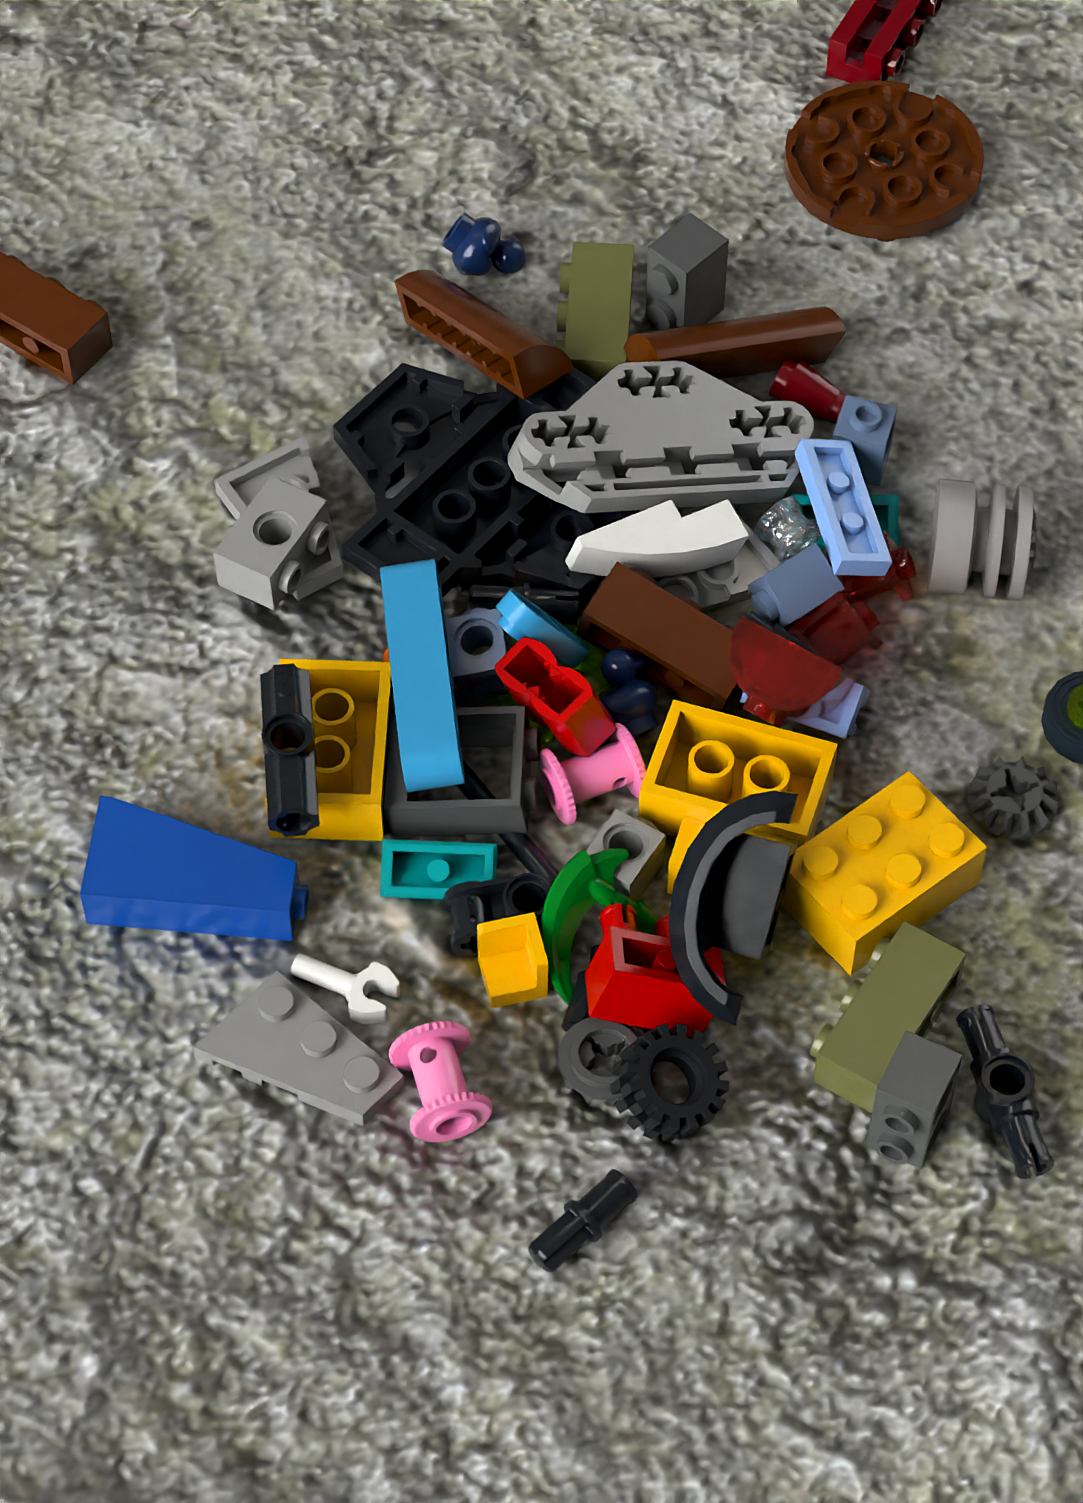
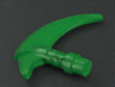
(574, 891)

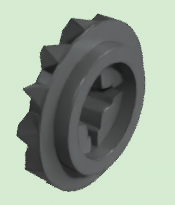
(1000, 813)
(578, 1058)

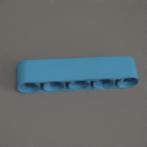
(421, 676)

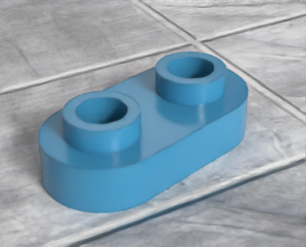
(525, 619)

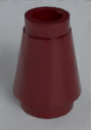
(808, 388)

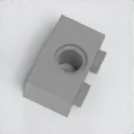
(273, 543)

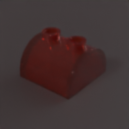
(783, 676)

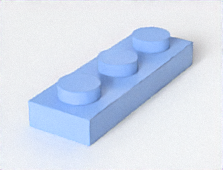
(842, 507)

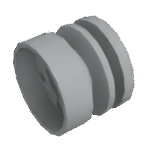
(981, 539)

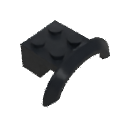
(730, 894)

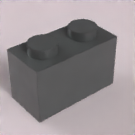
(686, 275)

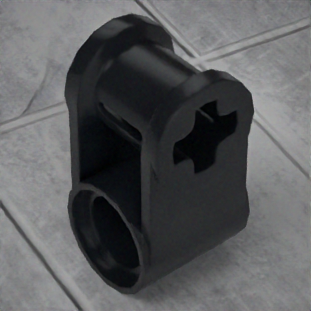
(492, 901)

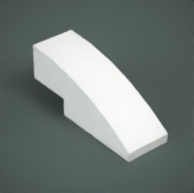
(662, 541)

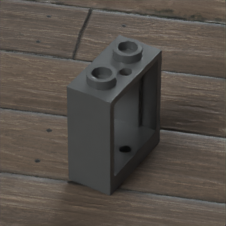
(477, 728)

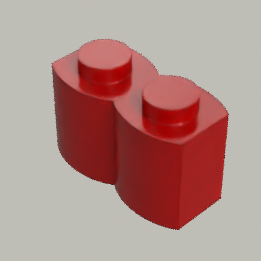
(555, 697)

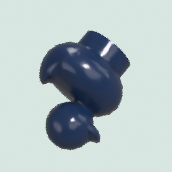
(477, 241)
(635, 698)

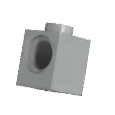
(642, 842)

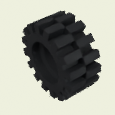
(694, 1062)

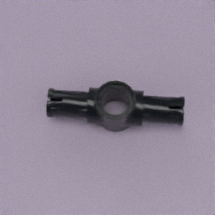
(1008, 1114)

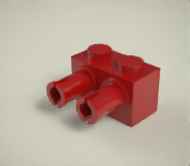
(637, 979)

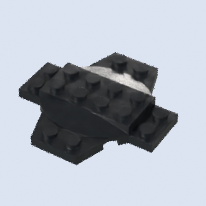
(448, 486)

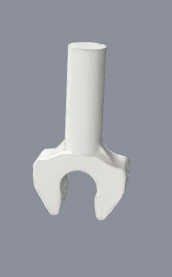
(352, 986)

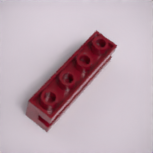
(875, 37)

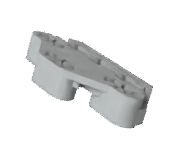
(652, 428)

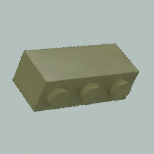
(597, 306)
(903, 992)

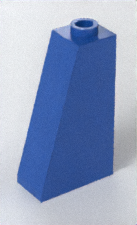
(185, 879)

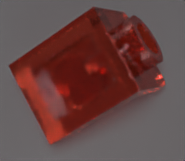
(897, 576)
(839, 628)

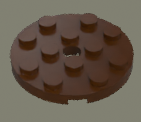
(839, 182)

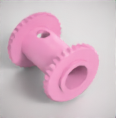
(587, 777)
(447, 1105)

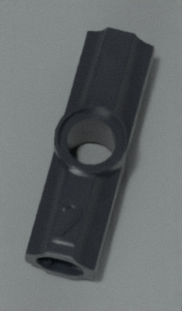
(289, 774)

